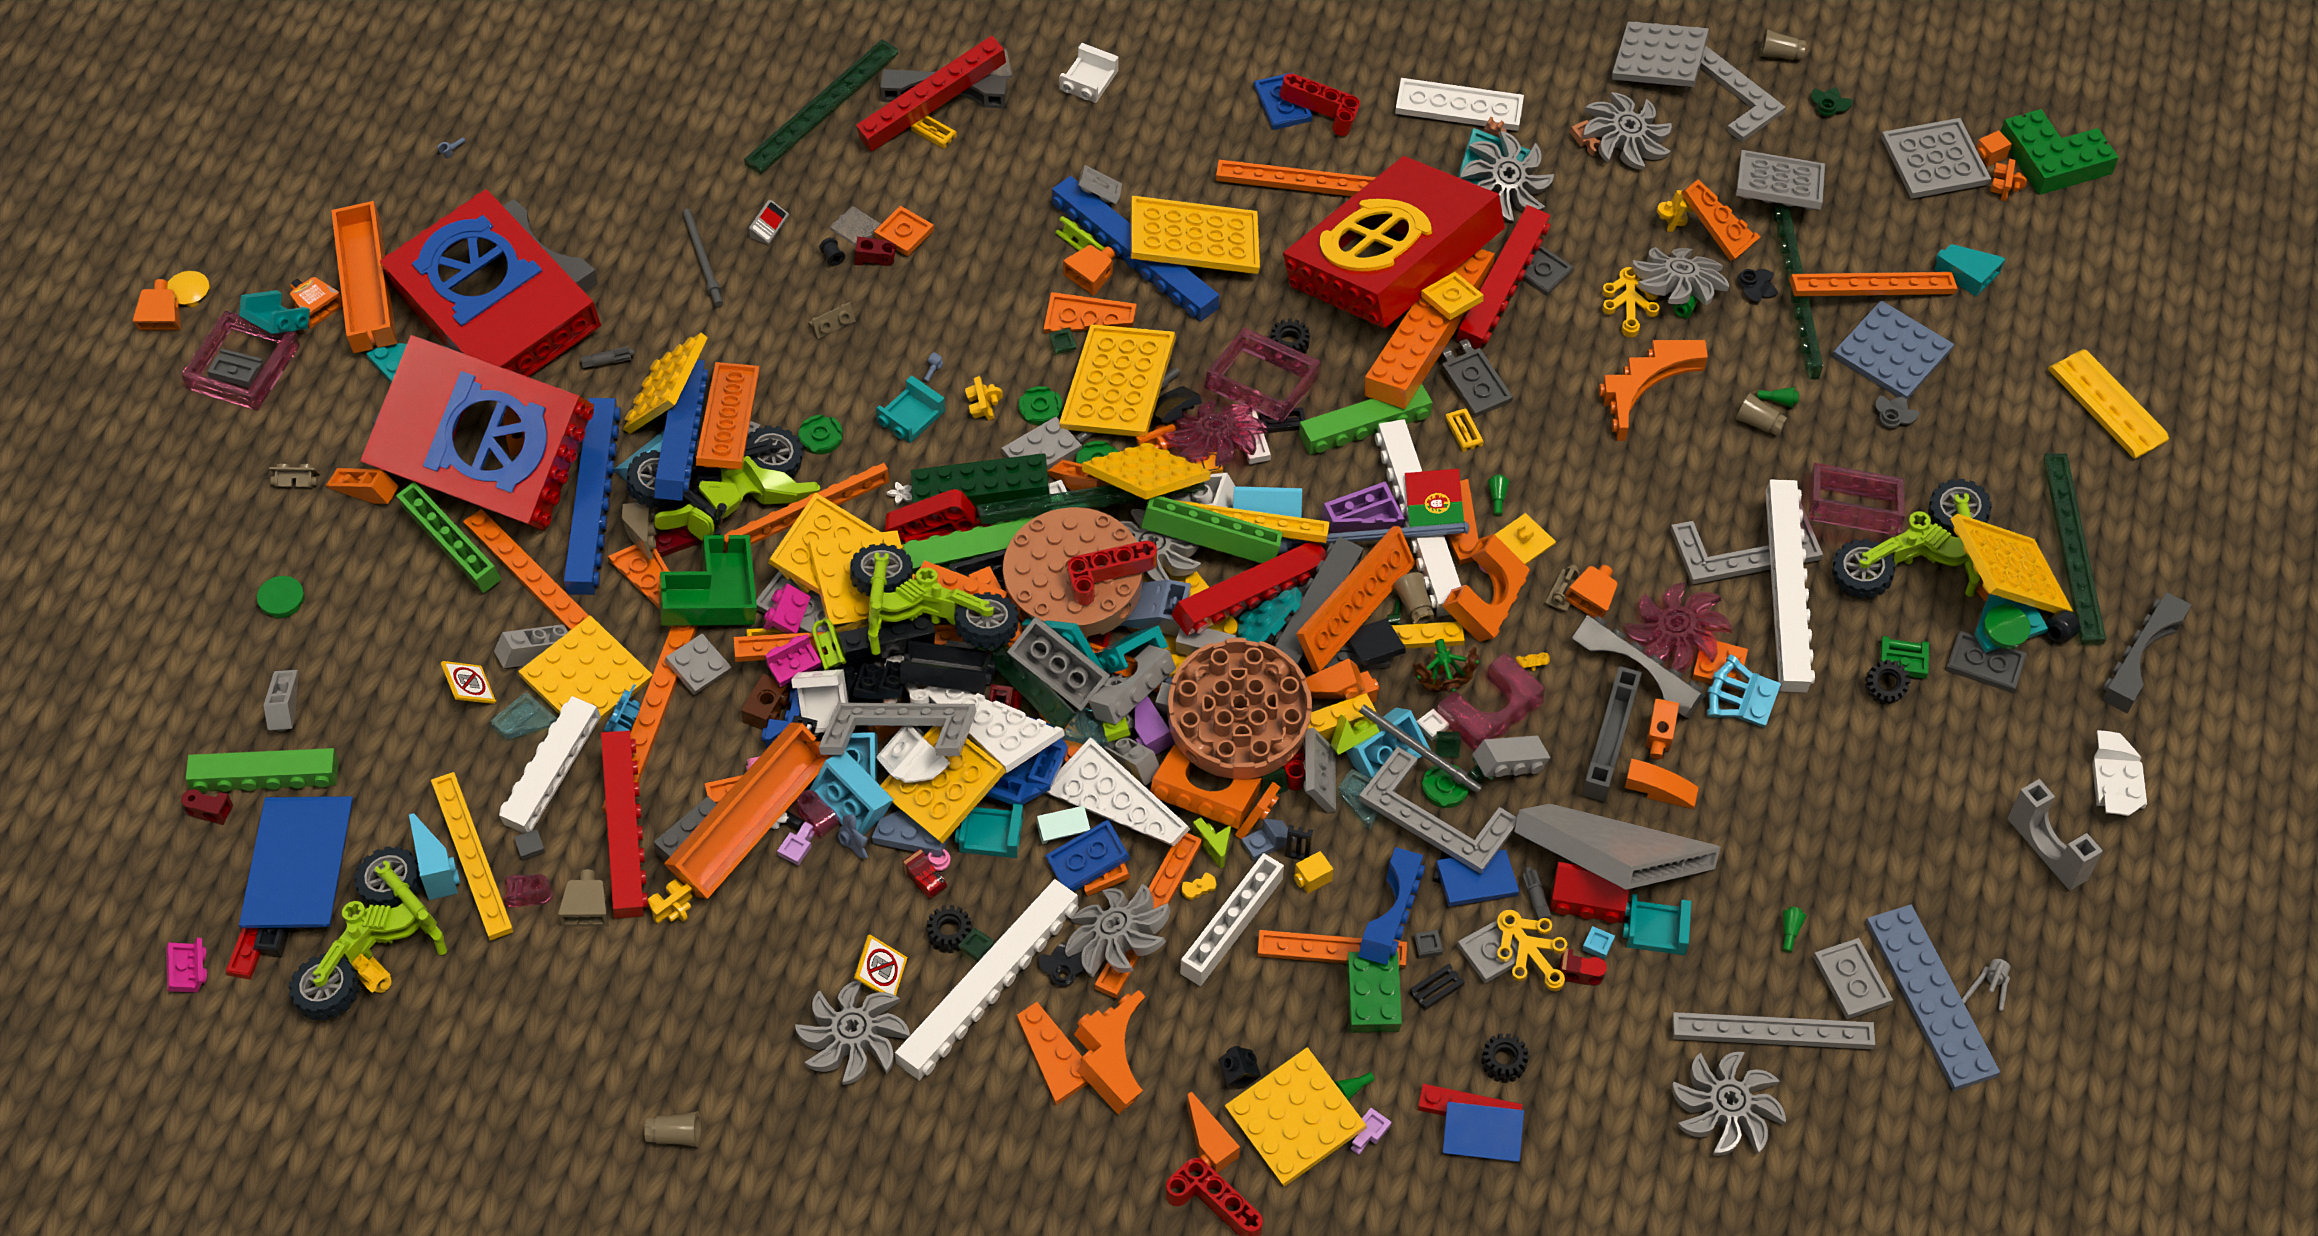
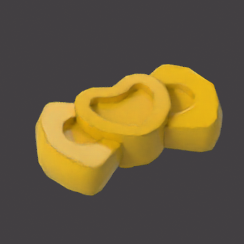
(1533, 660)
(1199, 887)

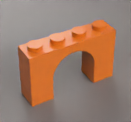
(1507, 575)
(1224, 806)

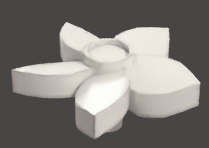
(901, 493)

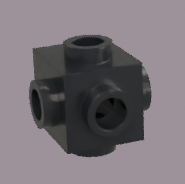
(1239, 1067)

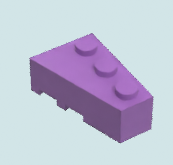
(1363, 511)

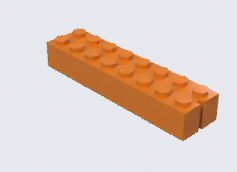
(362, 278)
(747, 811)

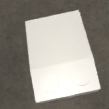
(1217, 492)

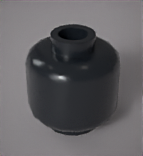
(2062, 626)

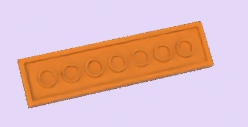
(728, 416)
(1355, 599)

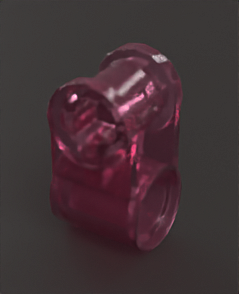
(817, 812)
(525, 890)

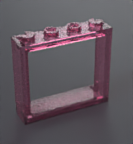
(1271, 352)
(266, 379)
(1856, 483)

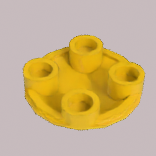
(189, 287)

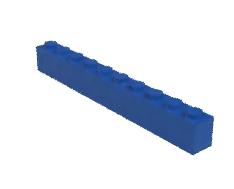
(1115, 232)
(681, 437)
(592, 499)

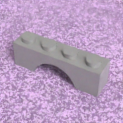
(1116, 701)

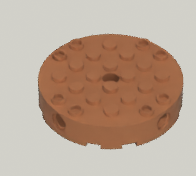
(1038, 570)
(1244, 739)

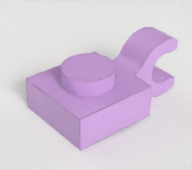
(797, 846)
(1376, 1128)

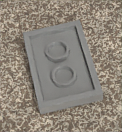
(1048, 439)
(1320, 770)
(1852, 978)

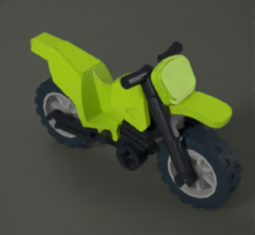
(722, 490)

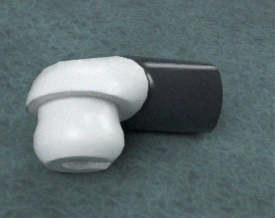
(790, 819)

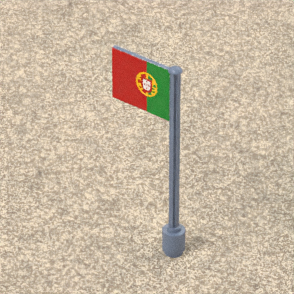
(1433, 509)

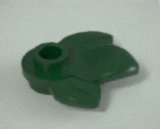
(1830, 102)

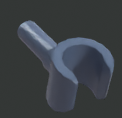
(446, 149)
(936, 362)

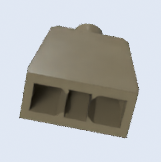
(584, 902)

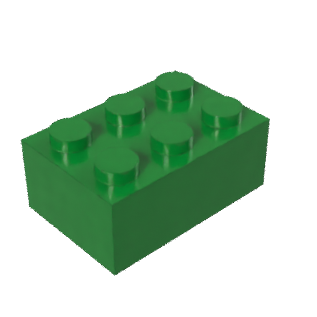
(1373, 995)

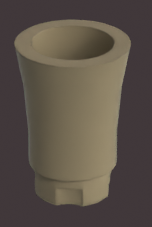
(1781, 46)
(1761, 415)
(1414, 597)
(674, 1129)

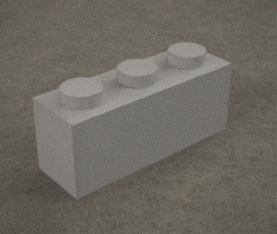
(1511, 756)

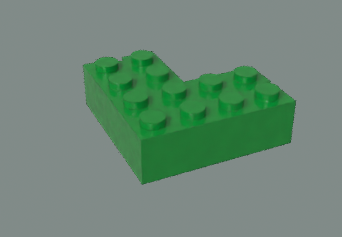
(2057, 161)
(717, 594)

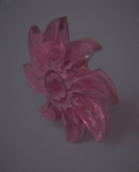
(1216, 433)
(1679, 626)

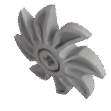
(1627, 130)
(1507, 174)
(1680, 276)
(1171, 552)
(1117, 930)
(839, 1039)
(1742, 1111)

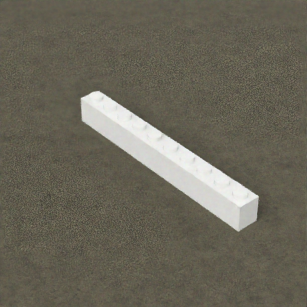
(1431, 551)
(1788, 586)
(986, 980)

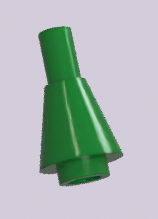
(1686, 309)
(1784, 396)
(1498, 488)
(1792, 922)
(1351, 1086)

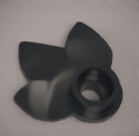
(1757, 284)
(1061, 964)

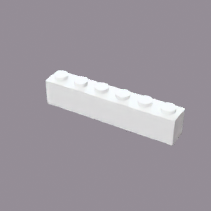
(549, 765)
(1231, 919)

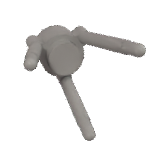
(1996, 974)

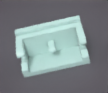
(1062, 824)

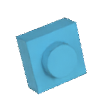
(1598, 942)

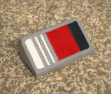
(768, 222)

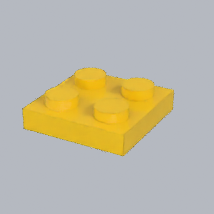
(1452, 295)

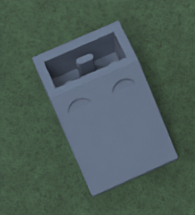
(1157, 605)

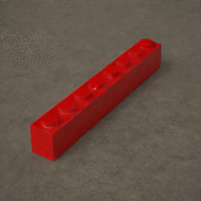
(931, 93)
(1504, 276)
(1248, 588)
(622, 824)

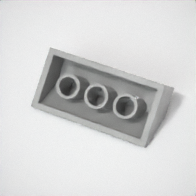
(1058, 663)

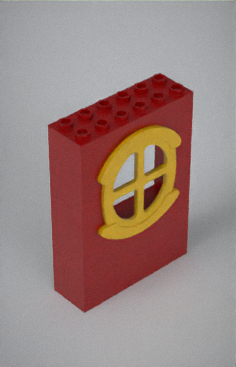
(1442, 225)

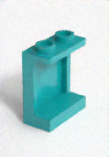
(266, 312)
(911, 410)
(1113, 657)
(991, 832)
(1657, 926)

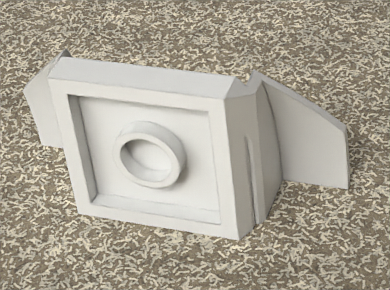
(911, 756)
(2118, 775)

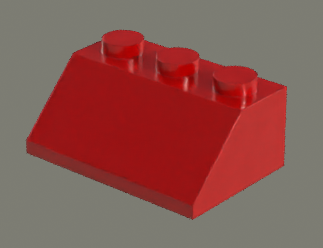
(1587, 895)

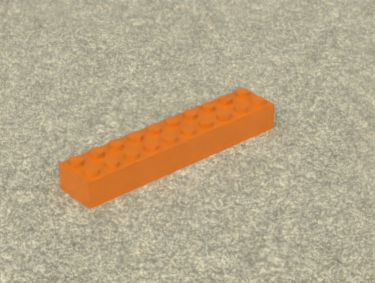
(1420, 341)

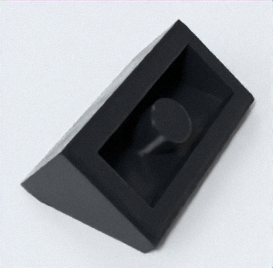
(271, 940)

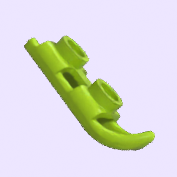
(1071, 230)
(828, 640)

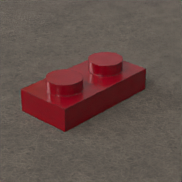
(675, 540)

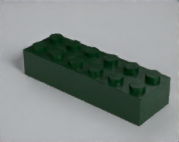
(985, 480)

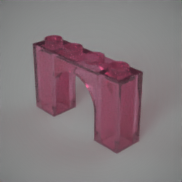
(1474, 725)

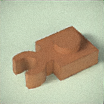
(1494, 128)
(1577, 133)

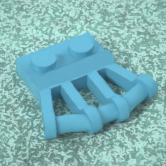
(1757, 699)

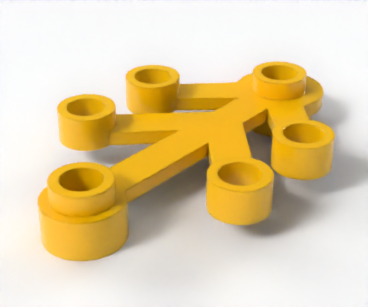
(1629, 279)
(1529, 946)

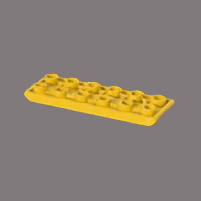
(2109, 403)

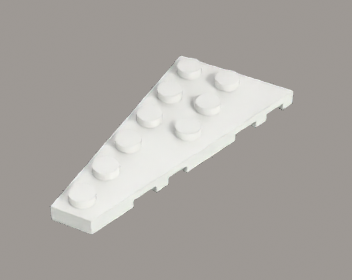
(1000, 729)
(1109, 790)

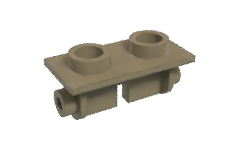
(832, 320)
(303, 474)
(1565, 580)

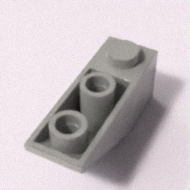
(524, 645)
(1134, 758)

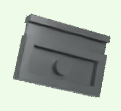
(235, 368)

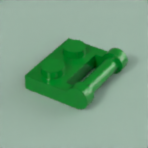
(1915, 663)

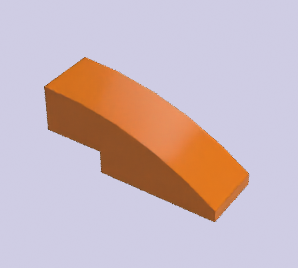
(1661, 784)

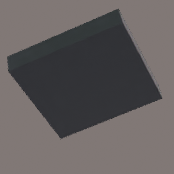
(1376, 643)

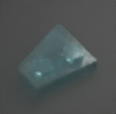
(522, 717)
(1085, 726)
(1351, 789)

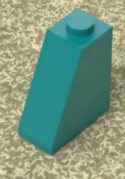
(1970, 268)

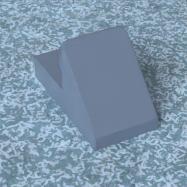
(1266, 840)

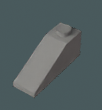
(281, 700)

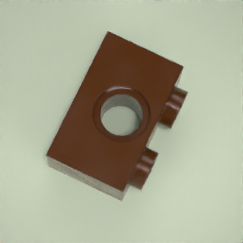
(766, 691)

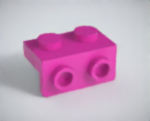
(787, 609)
(792, 658)
(185, 966)

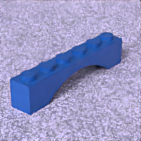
(1381, 934)

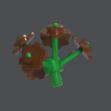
(1443, 660)

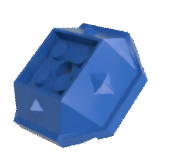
(1032, 776)

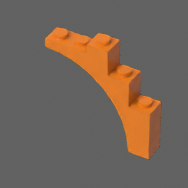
(1662, 361)

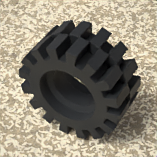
(1292, 329)
(1879, 693)
(948, 916)
(1500, 1070)

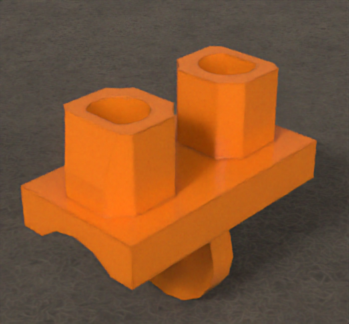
(2009, 180)
(1157, 437)

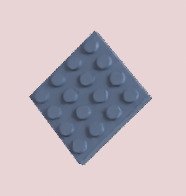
(1893, 350)

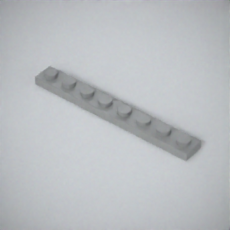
(1773, 1030)

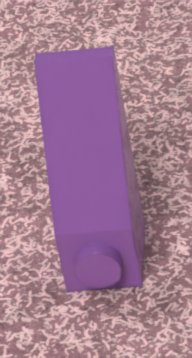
(1151, 727)

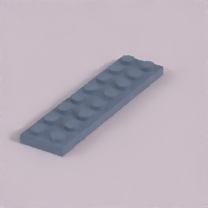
(1932, 998)

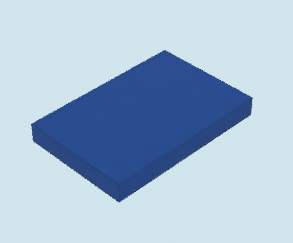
(1278, 111)
(1088, 856)
(1467, 886)
(1483, 1131)

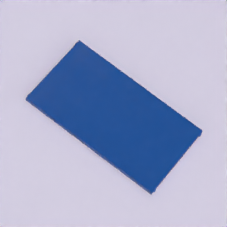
(296, 862)

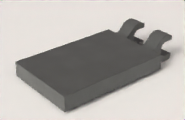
(1474, 379)

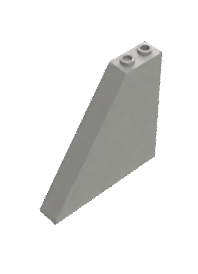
(1613, 848)

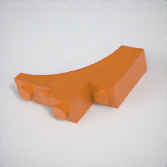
(1106, 1061)

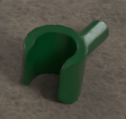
(1394, 618)

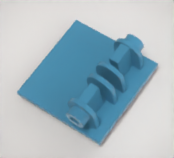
(624, 713)

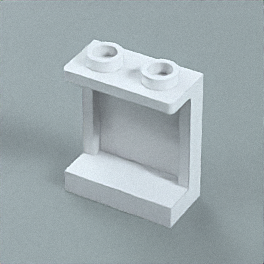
(1089, 73)
(819, 695)

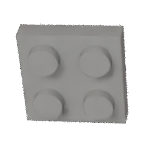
(1100, 184)
(698, 664)
(1481, 952)

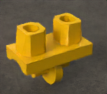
(1674, 211)
(985, 396)
(674, 906)
(372, 973)

